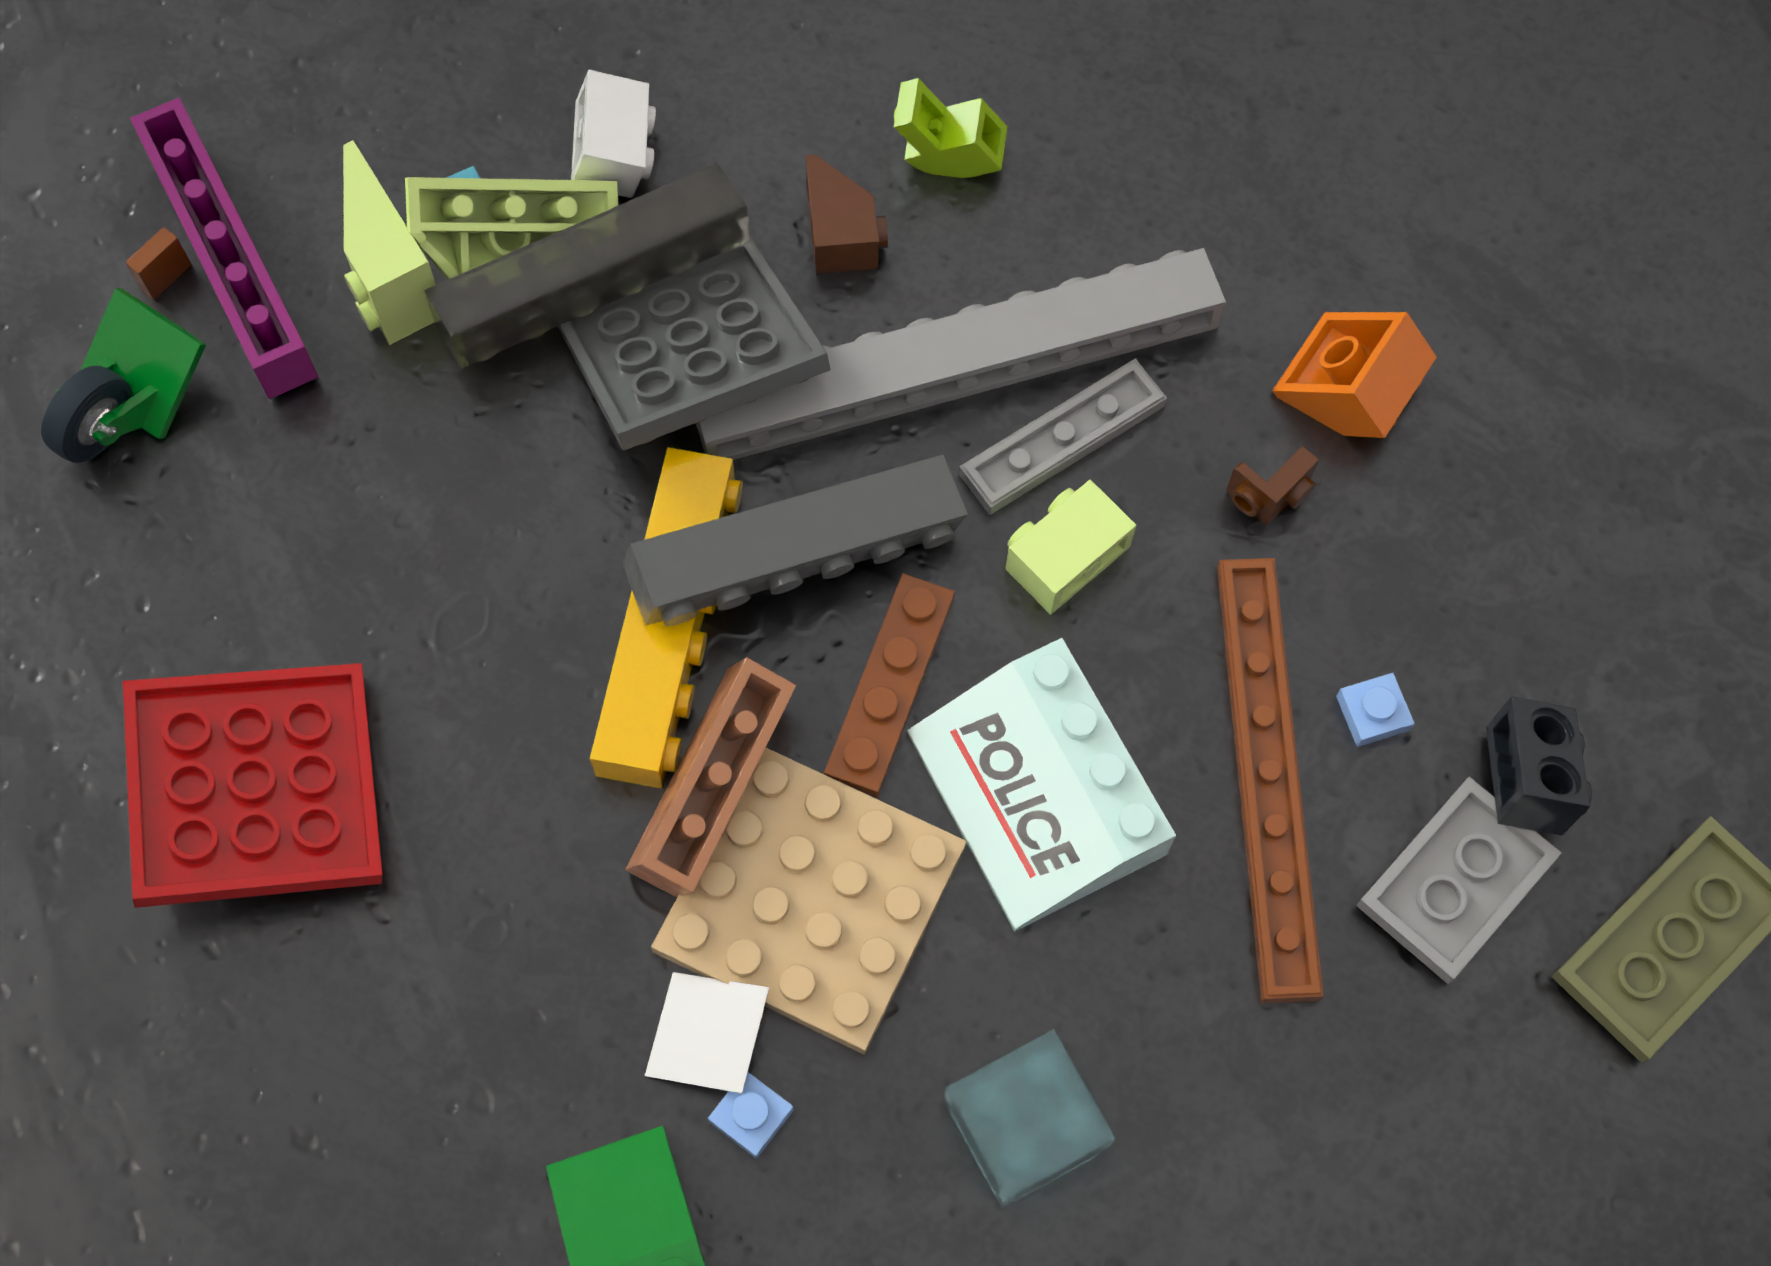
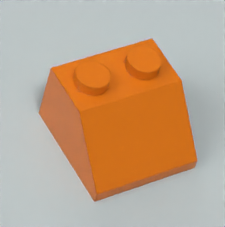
(1357, 371)

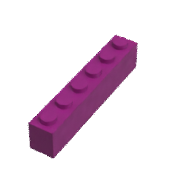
(224, 248)

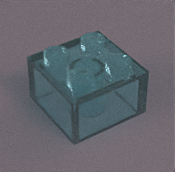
(1028, 1118)

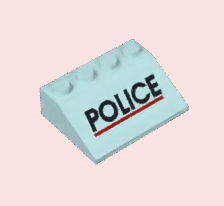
(1041, 785)

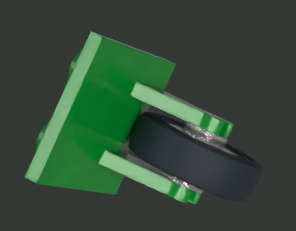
(126, 381)

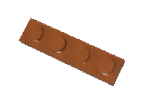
(889, 685)

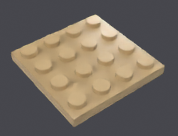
(813, 899)

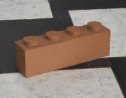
(711, 778)

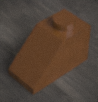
(842, 220)

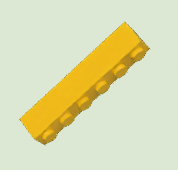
(654, 661)

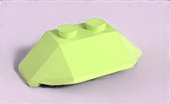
(479, 220)

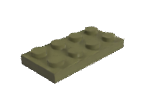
(1672, 940)

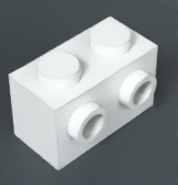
(613, 131)

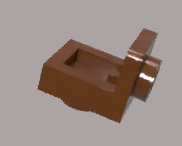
(1268, 498)

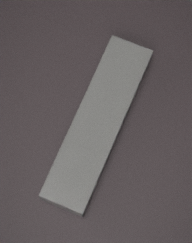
(1062, 436)

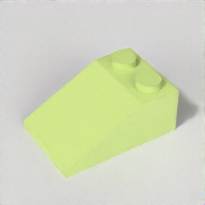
(383, 256)

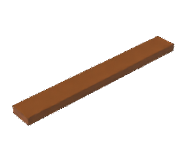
(1269, 783)

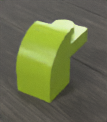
(952, 139)

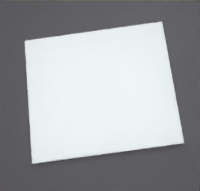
(707, 1032)

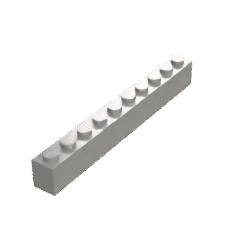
(979, 352)

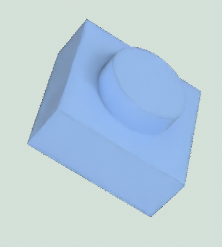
(1375, 709)
(751, 1116)

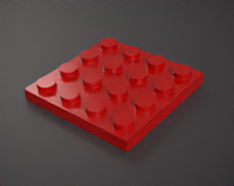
(249, 784)

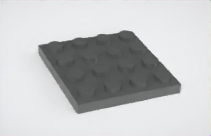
(693, 346)

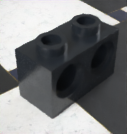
(1538, 766)

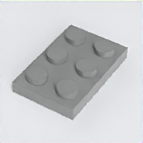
(1457, 881)

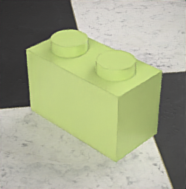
(1068, 545)

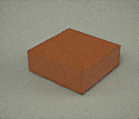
(158, 263)

